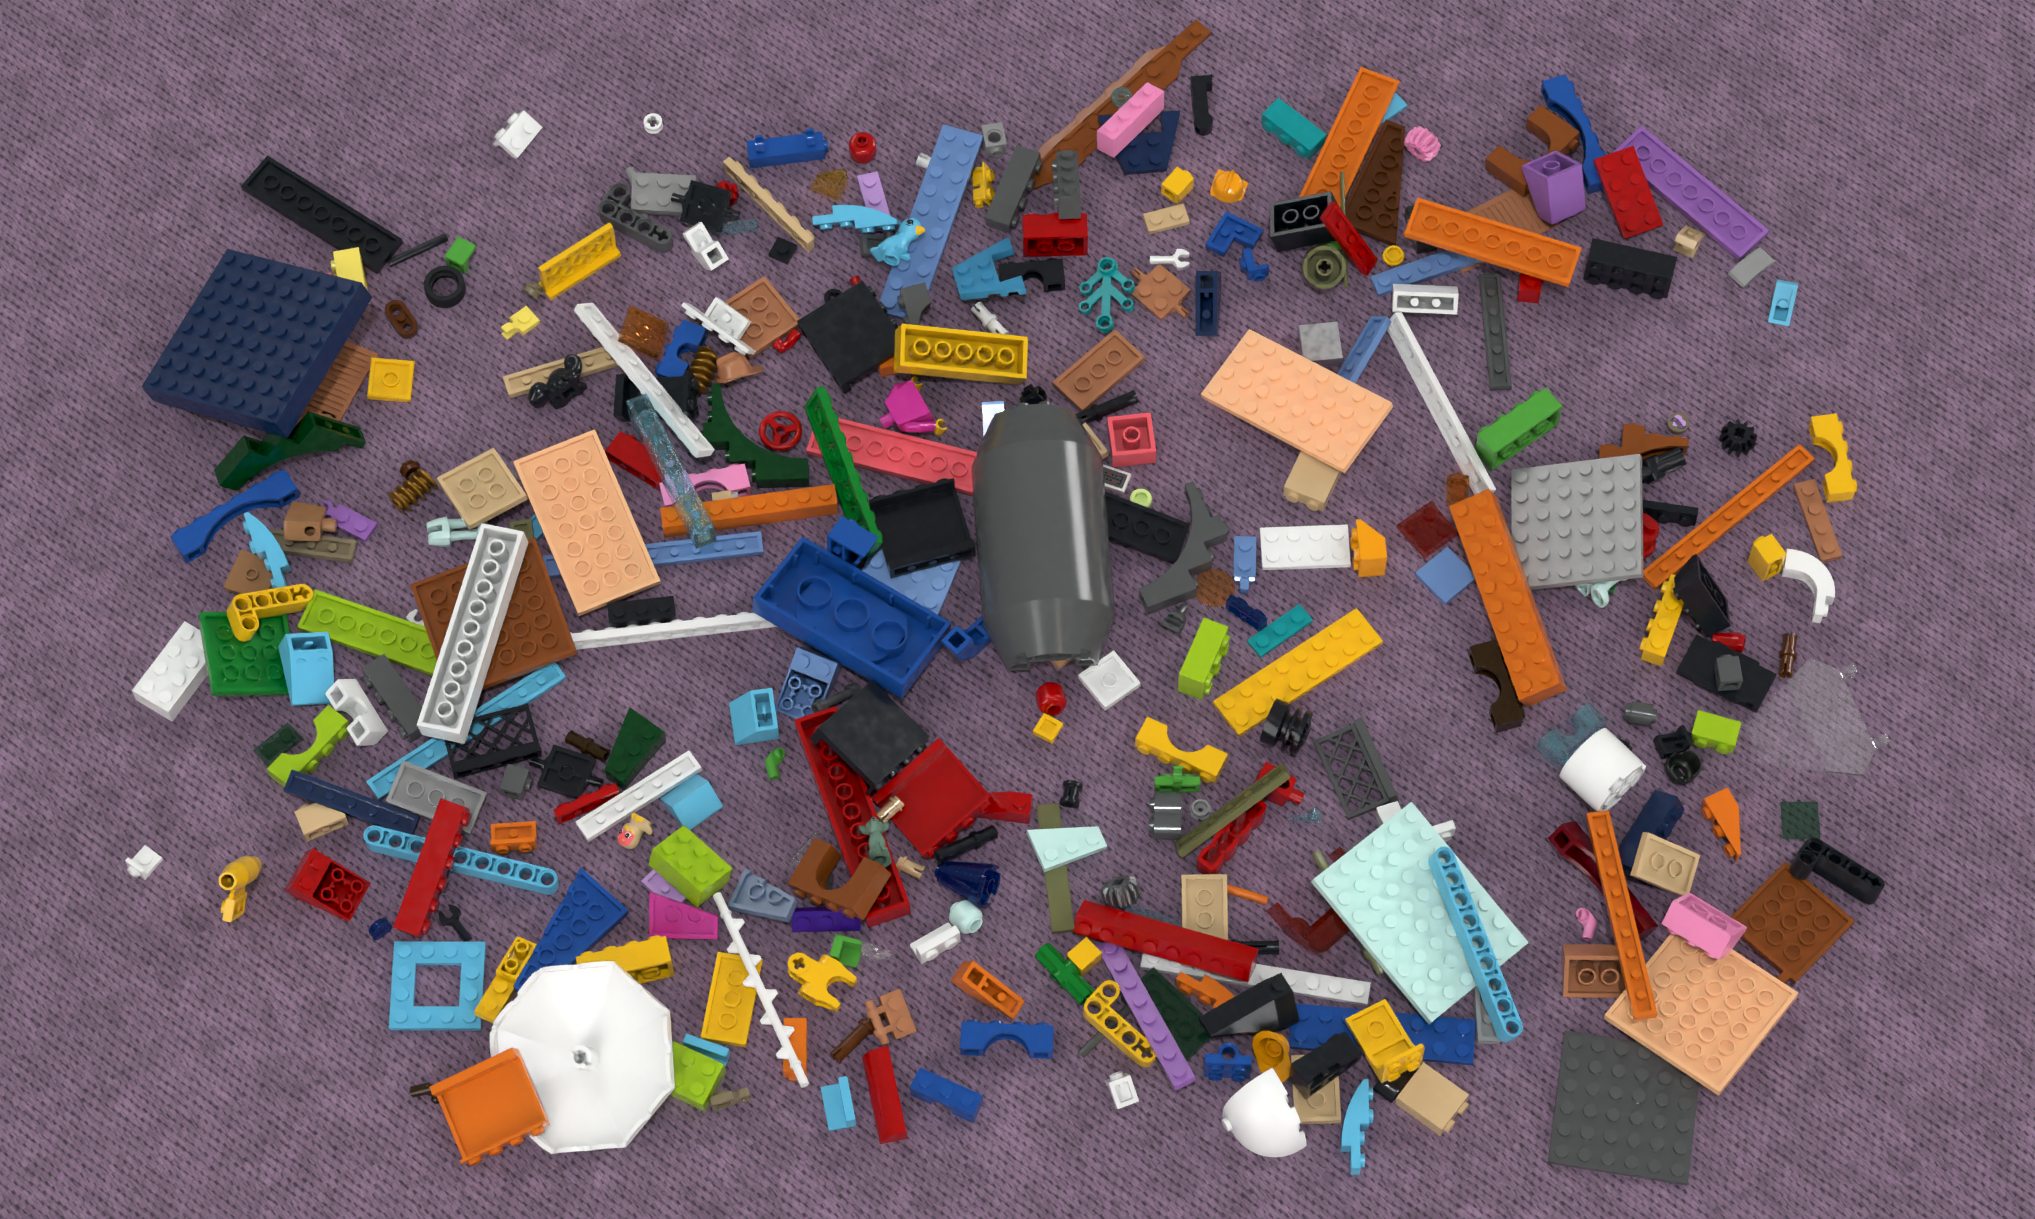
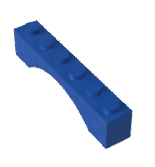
(1561, 98)
(273, 492)

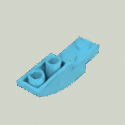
(865, 219)
(267, 548)
(1356, 1119)

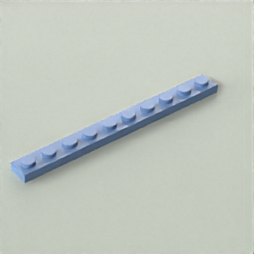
(685, 552)

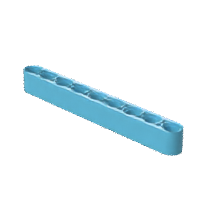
(470, 866)
(1472, 954)

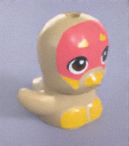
(632, 832)

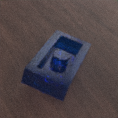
(1241, 609)

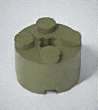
(1332, 275)

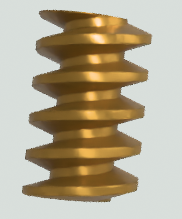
(703, 367)
(411, 490)

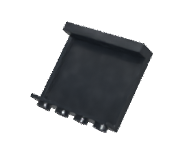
(851, 334)
(922, 527)
(872, 736)

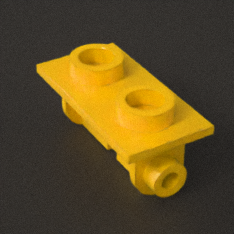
(983, 178)

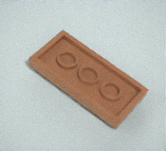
(1098, 371)

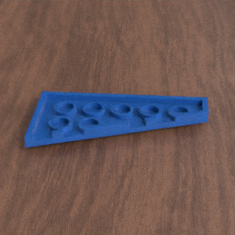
(576, 926)

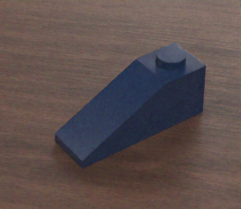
(1207, 302)

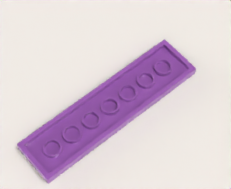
(1695, 195)

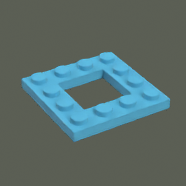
(412, 953)

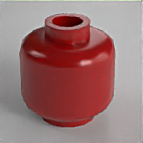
(862, 147)
(1050, 698)

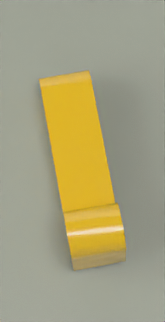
(293, 599)
(1123, 1027)

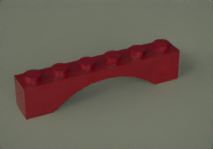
(1578, 849)

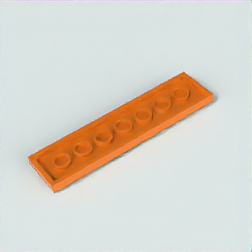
(1351, 134)
(1492, 242)

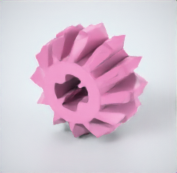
(1422, 144)

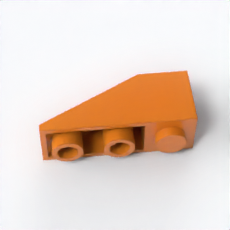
(1724, 810)

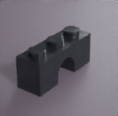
(1048, 271)
(641, 611)

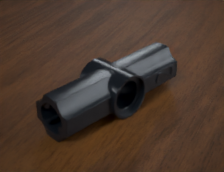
(1656, 466)

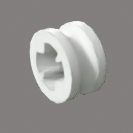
(653, 130)

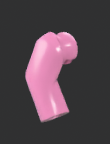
(1588, 922)

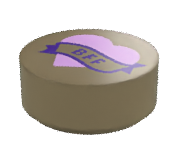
(1677, 423)

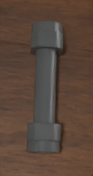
(849, 691)

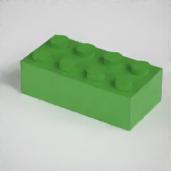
(1518, 428)

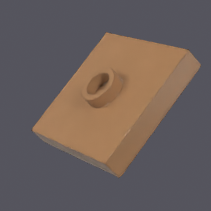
(248, 574)

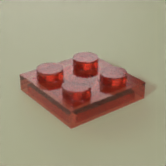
(1427, 530)

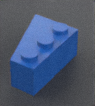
(849, 541)

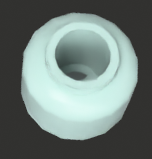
(965, 916)

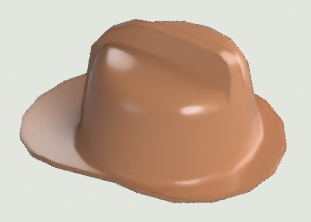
(734, 366)

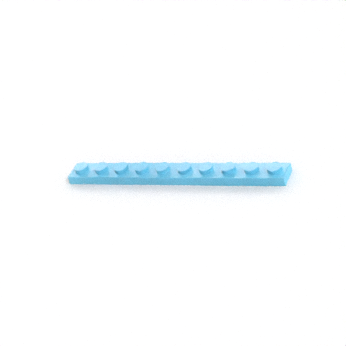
(435, 749)

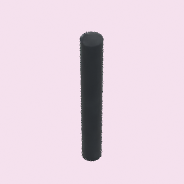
(417, 250)

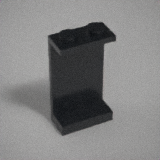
(680, 388)

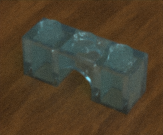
(1558, 747)

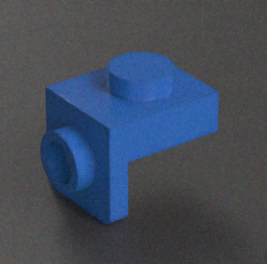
(1252, 271)

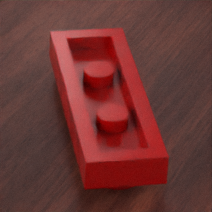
(585, 803)

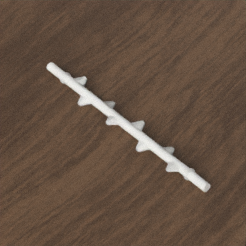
(765, 995)

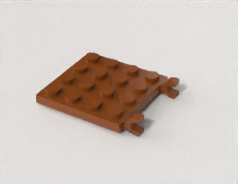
(1791, 923)

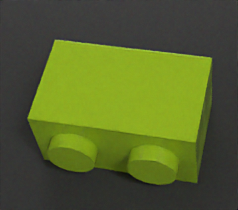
(1715, 732)

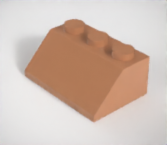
(1591, 971)

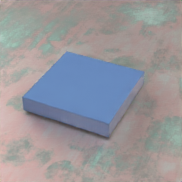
(1446, 576)

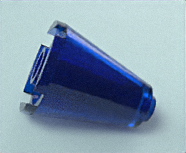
(970, 880)

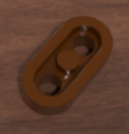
(401, 320)

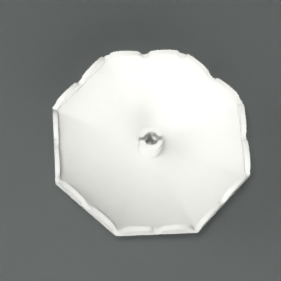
(592, 1052)

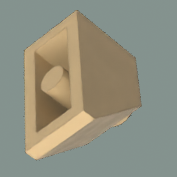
(319, 820)

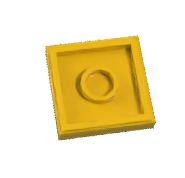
(390, 380)

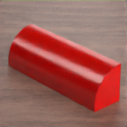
(884, 1095)

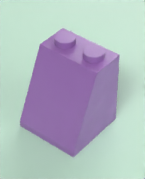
(1555, 186)

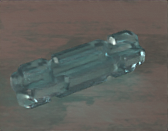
(736, 227)

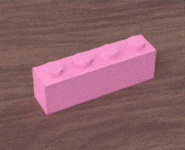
(1130, 120)

